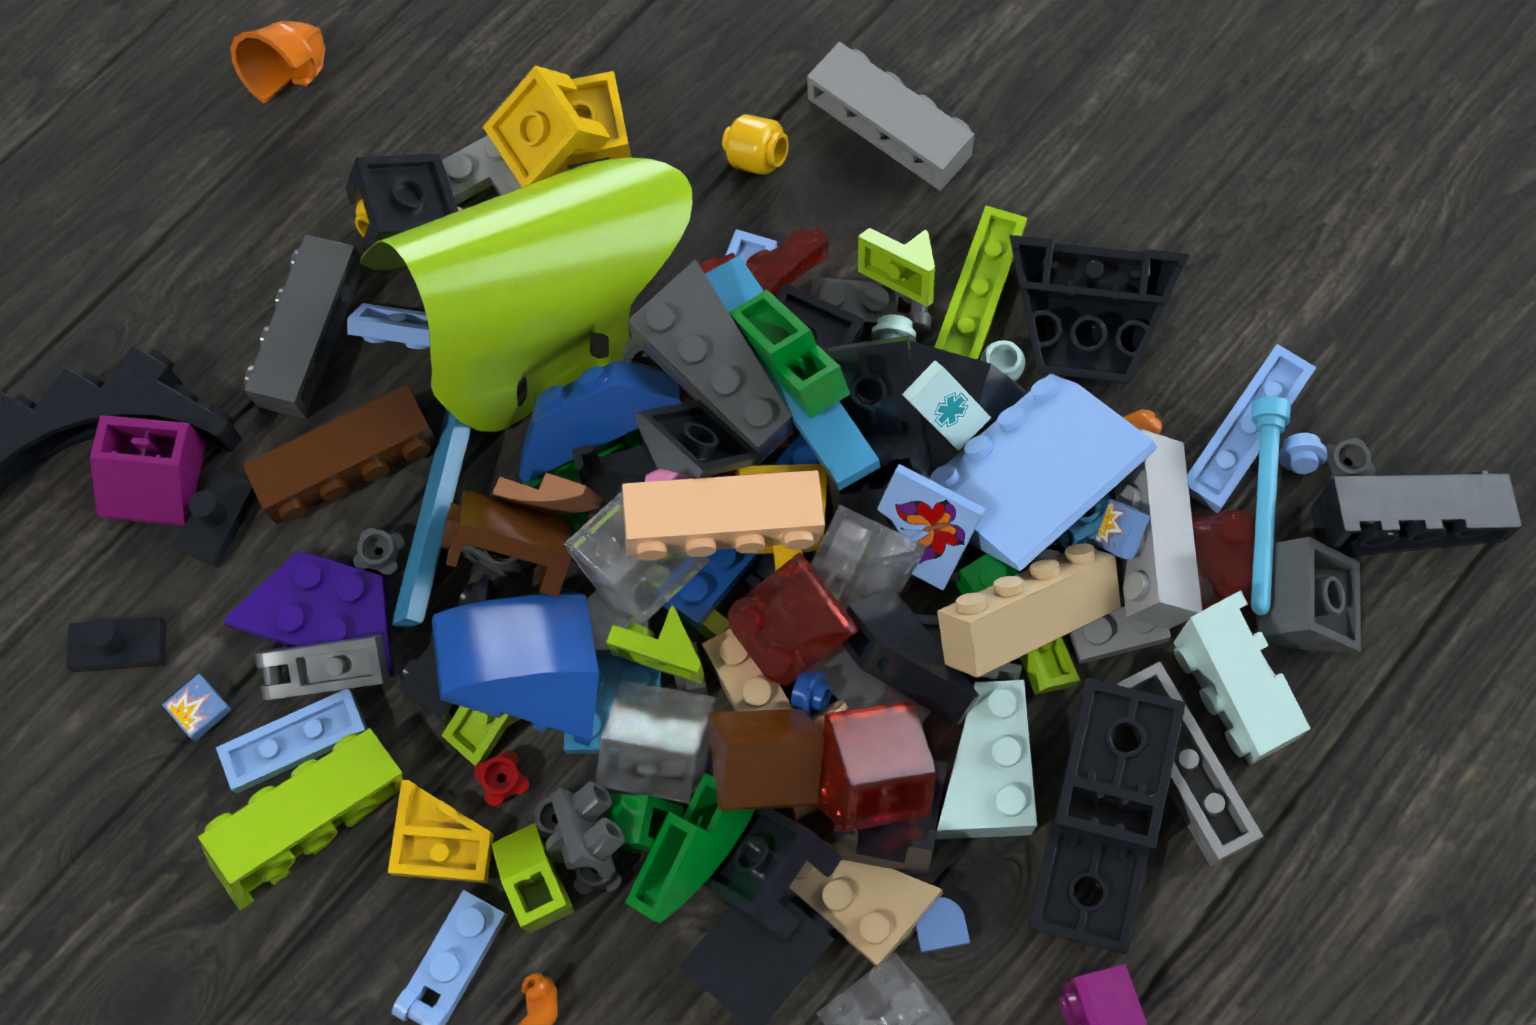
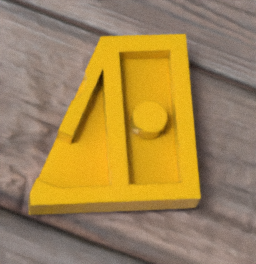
(437, 840)

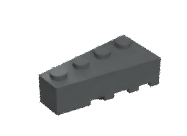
(709, 358)

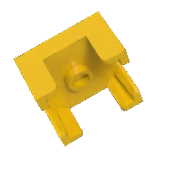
(599, 101)
(540, 128)

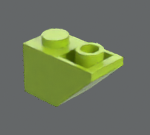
(531, 879)

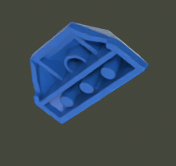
(592, 412)

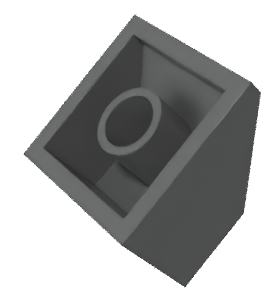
(1313, 598)

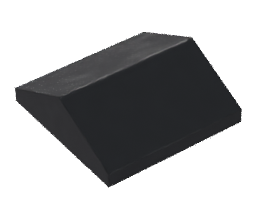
(693, 440)

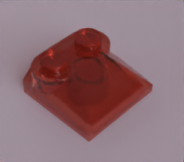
(1224, 555)
(790, 622)

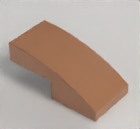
(553, 497)

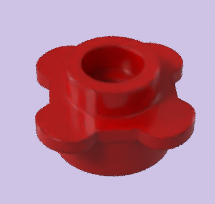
(488, 772)

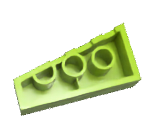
(299, 815)

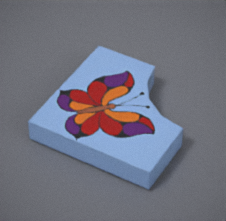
(933, 518)

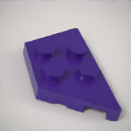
(316, 603)

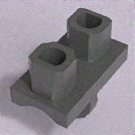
(580, 834)

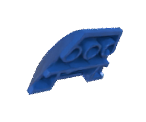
(521, 660)

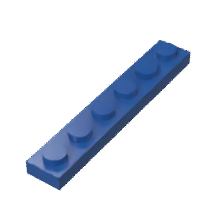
(726, 566)

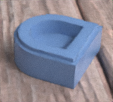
(942, 927)

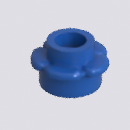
(811, 693)

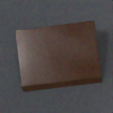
(765, 759)

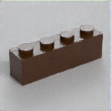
(340, 455)

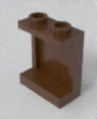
(511, 532)

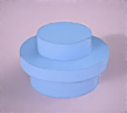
(1302, 453)

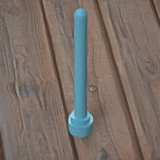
(1270, 417)

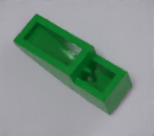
(790, 353)
(686, 853)

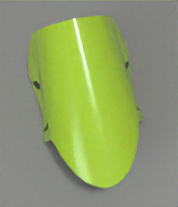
(532, 276)

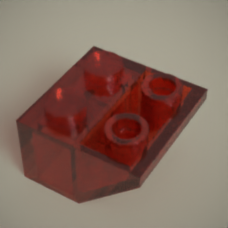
(875, 767)

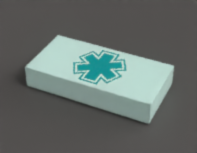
(946, 405)

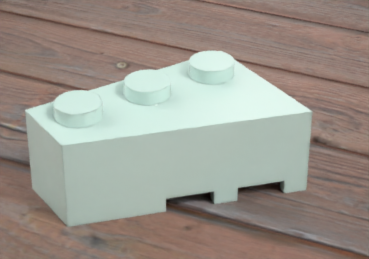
(1239, 681)
(992, 769)

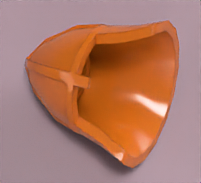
(276, 56)

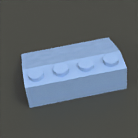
(1042, 467)

